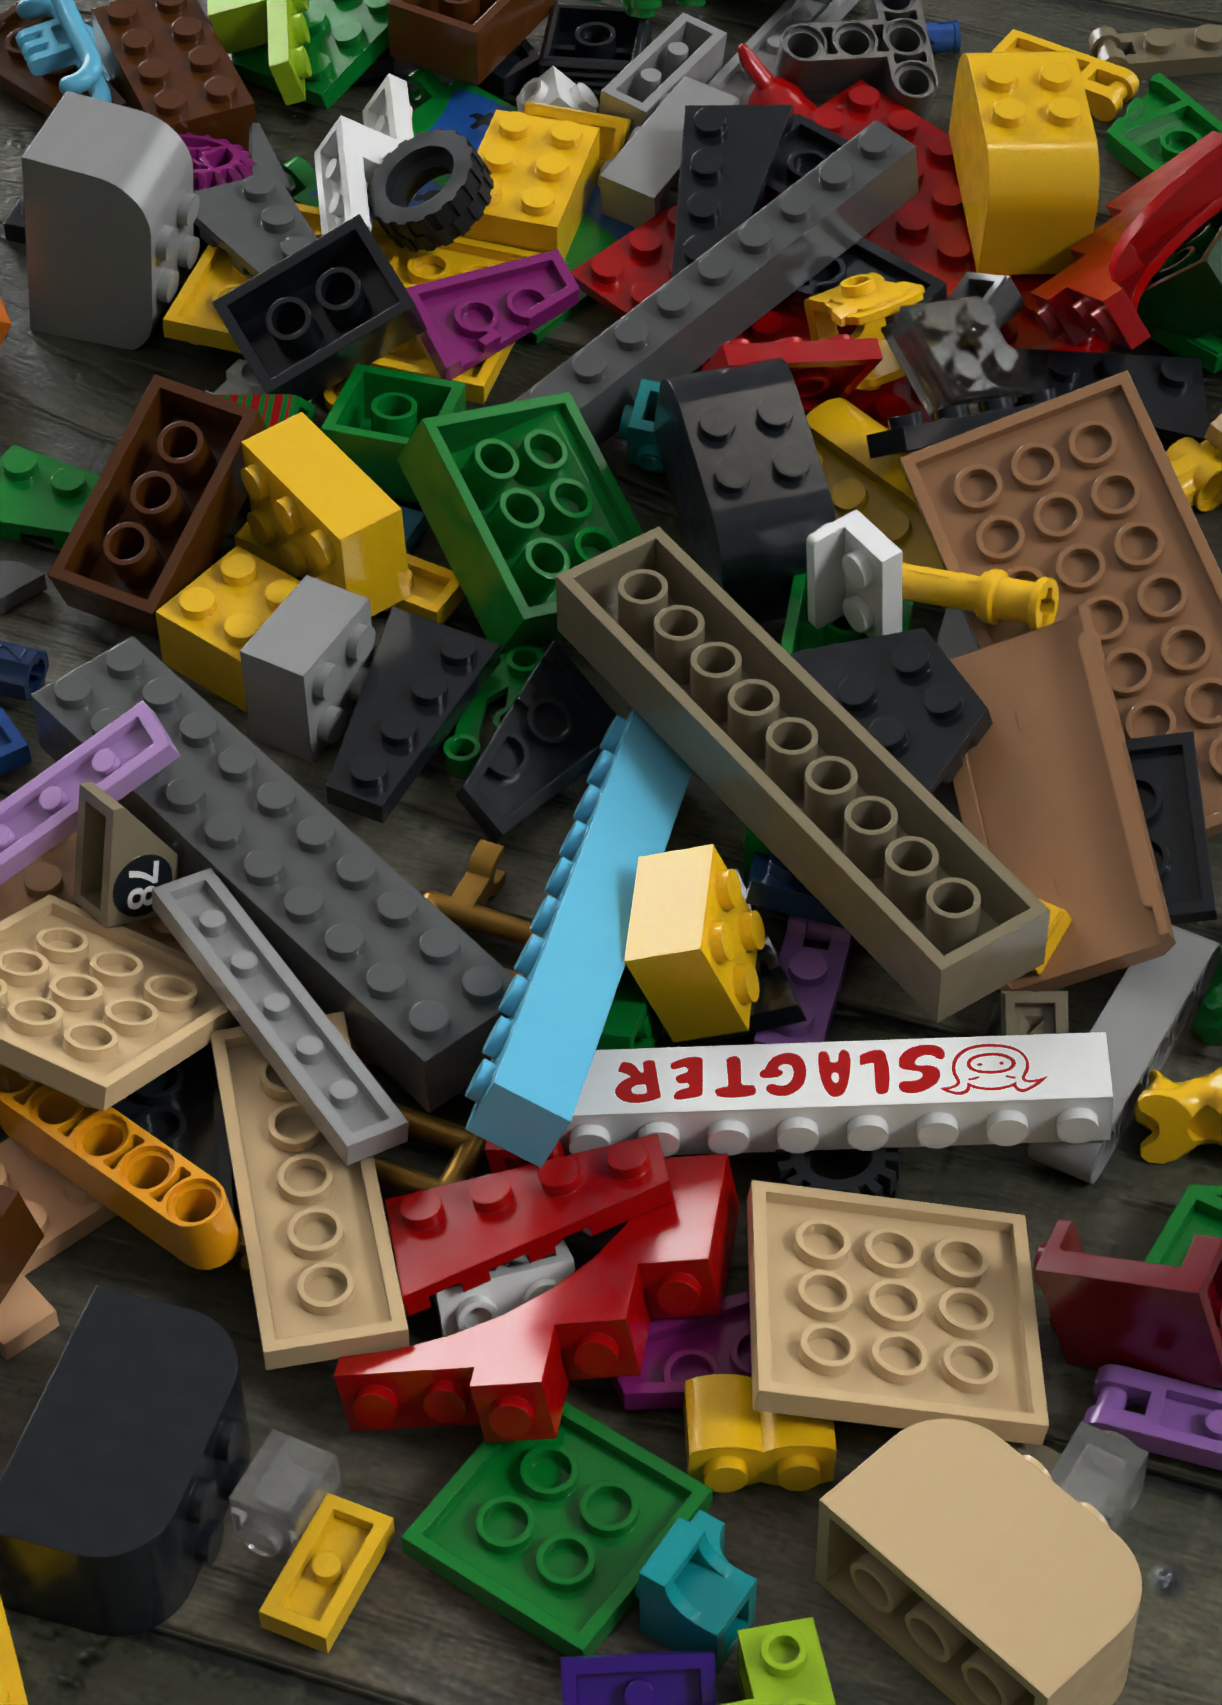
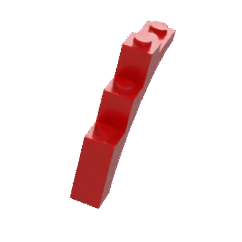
(1122, 255)
(589, 1326)

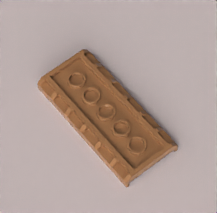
(1061, 799)

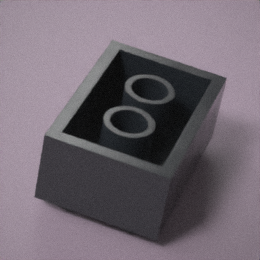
(320, 313)

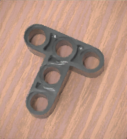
(884, 50)

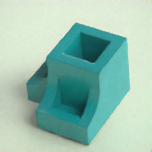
(692, 1591)

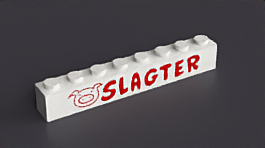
(848, 1095)

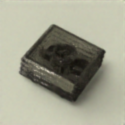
(954, 354)

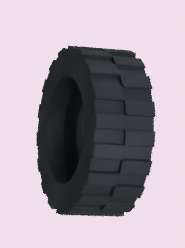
(445, 214)

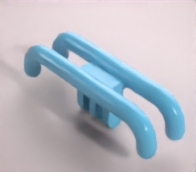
(62, 44)

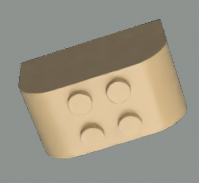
(981, 1570)

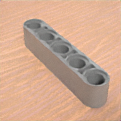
(1141, 1031)

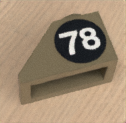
(117, 860)

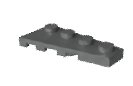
(252, 222)

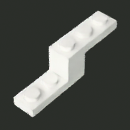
(355, 150)

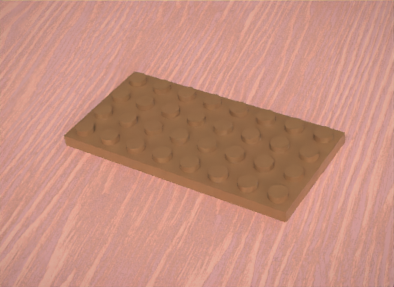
(1095, 505)

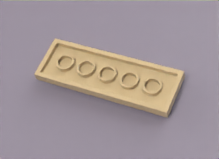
(307, 1220)

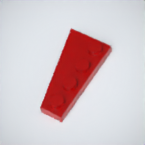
(485, 1221)

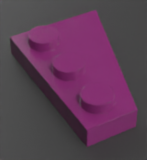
(491, 308)

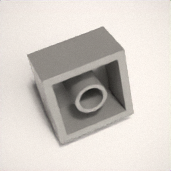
(308, 668)

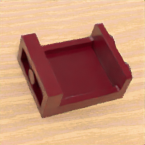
(1135, 1310)

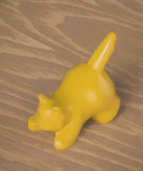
(1179, 1115)

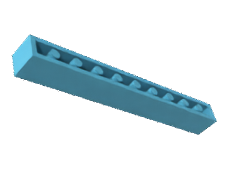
(578, 958)

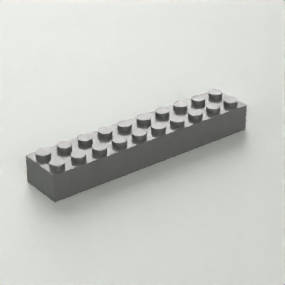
(332, 909)

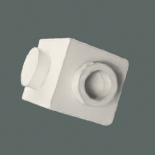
(557, 90)

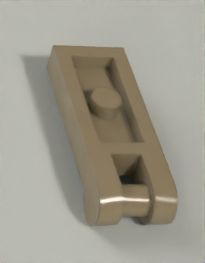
(1161, 50)

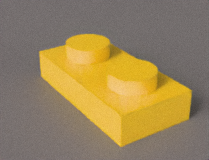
(327, 1573)

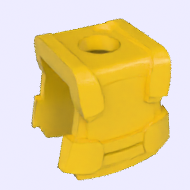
(863, 302)

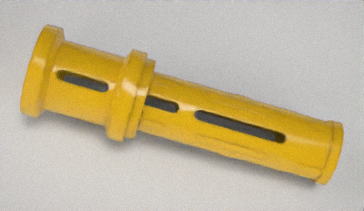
(990, 596)

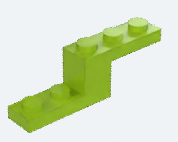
(275, 22)

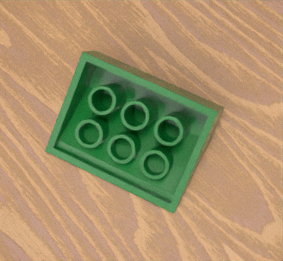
(514, 504)

